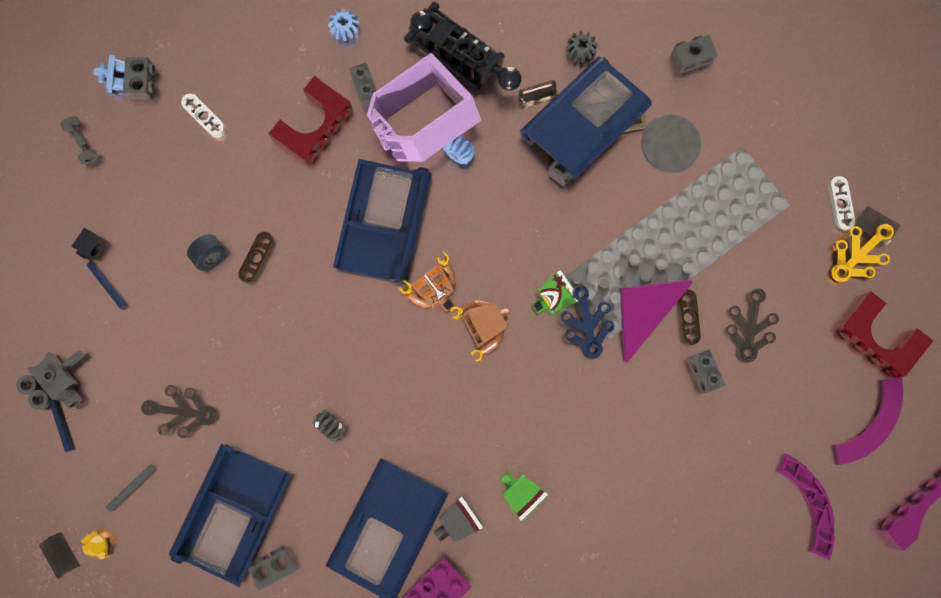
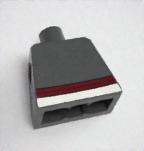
(458, 521)

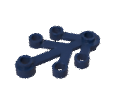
(588, 324)

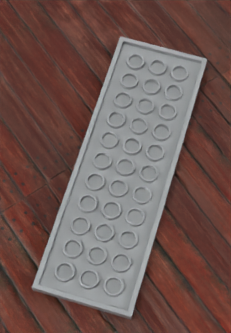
(681, 234)

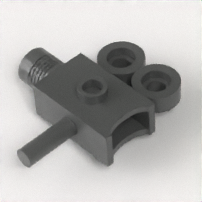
(55, 381)

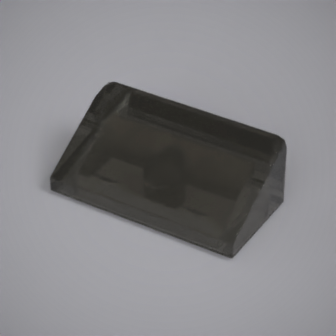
(537, 94)
(870, 219)
(59, 555)

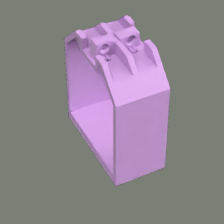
(405, 89)

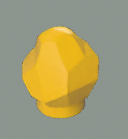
(95, 545)

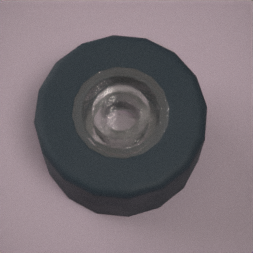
(206, 252)

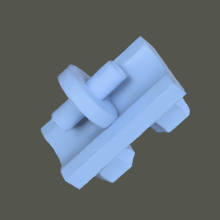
(113, 66)

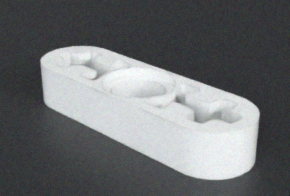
(201, 108)
(849, 216)

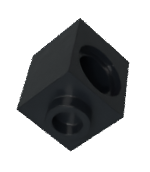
(88, 244)

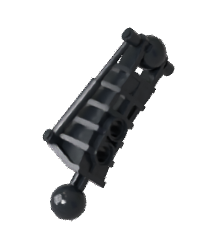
(455, 61)

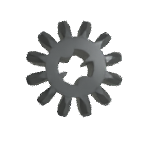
(581, 40)
(328, 425)

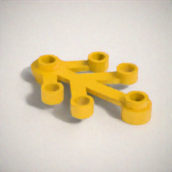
(859, 255)

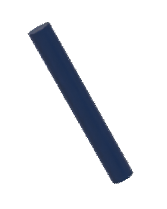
(106, 285)
(61, 426)

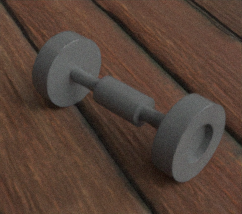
(72, 124)

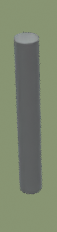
(130, 488)

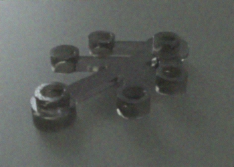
(751, 328)
(182, 412)

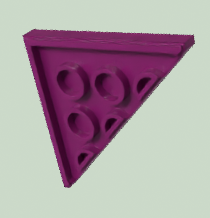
(644, 309)

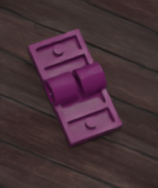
(440, 582)

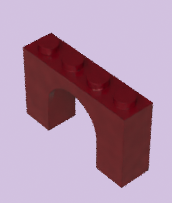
(306, 145)
(857, 328)

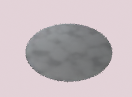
(671, 143)

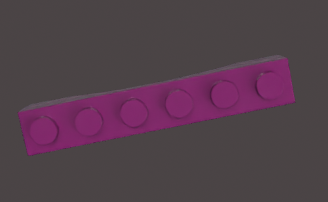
(905, 526)

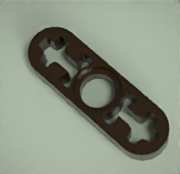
(267, 247)
(695, 331)

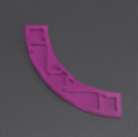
(880, 427)
(818, 502)

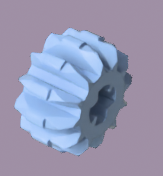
(351, 24)
(460, 150)

